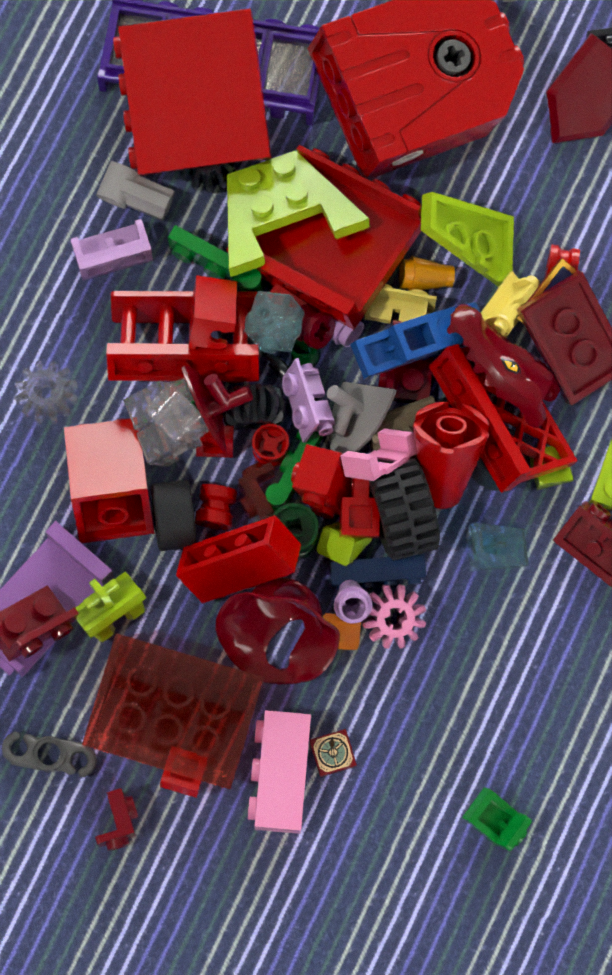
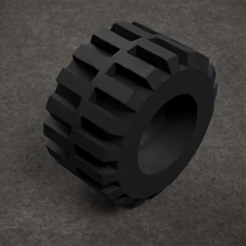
(405, 511)

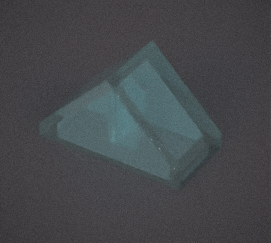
(496, 547)

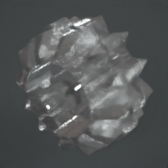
(32, 392)

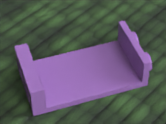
(66, 569)

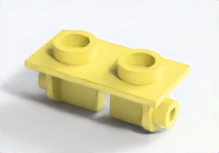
(511, 294)
(407, 303)

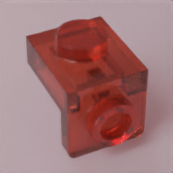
(254, 500)

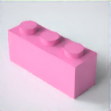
(280, 771)

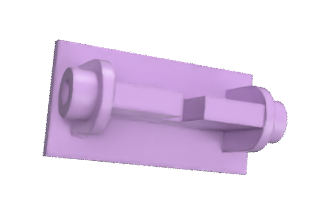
(301, 386)

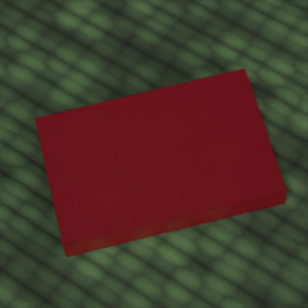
(571, 336)

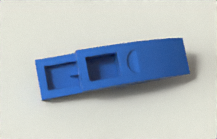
(406, 342)

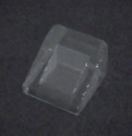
(173, 412)

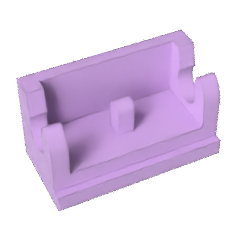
(112, 250)

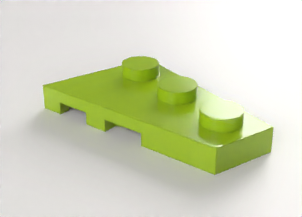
(471, 233)

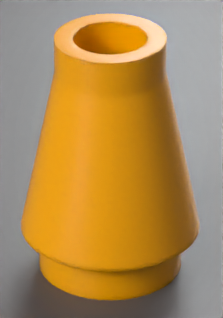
(425, 274)

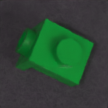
(497, 820)

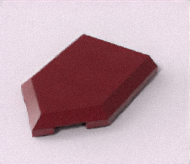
(582, 94)

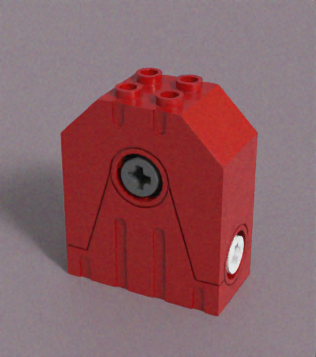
(417, 78)

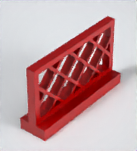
(502, 450)

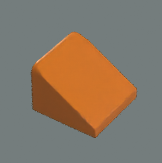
(348, 632)

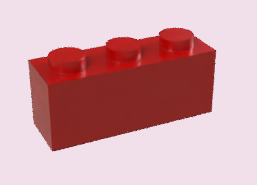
(239, 559)

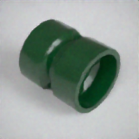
(302, 524)

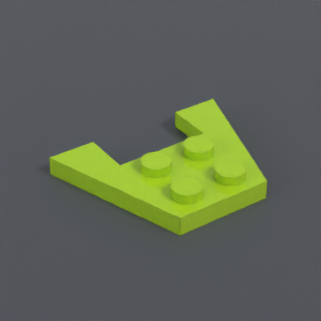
(279, 195)

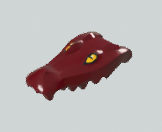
(507, 366)

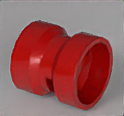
(269, 438)
(215, 507)

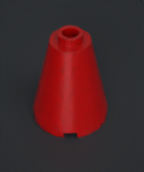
(449, 448)

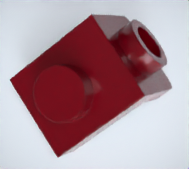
(123, 811)

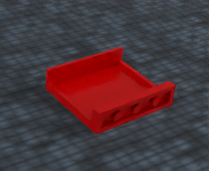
(193, 92)
(345, 272)

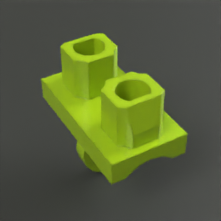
(108, 604)

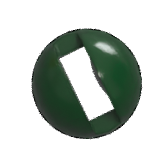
(311, 357)

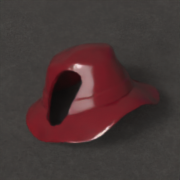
(254, 617)

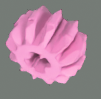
(404, 622)

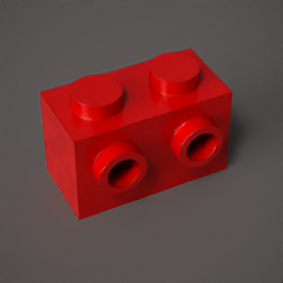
(321, 480)

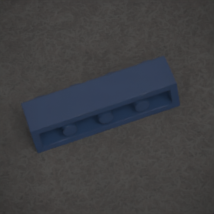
(380, 571)

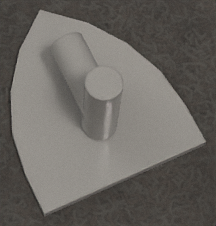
(357, 414)

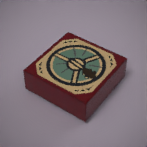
(332, 753)

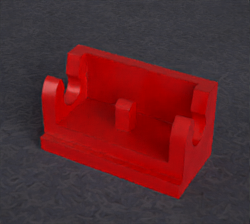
(211, 310)

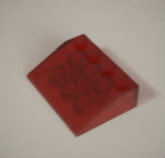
(173, 711)

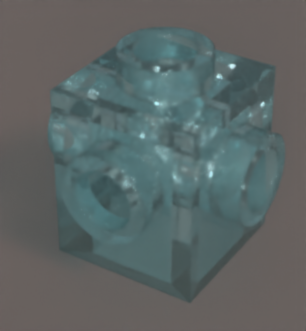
(274, 321)

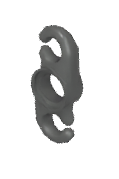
(31, 760)

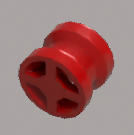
(571, 257)

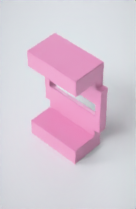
(395, 447)

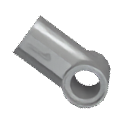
(127, 189)

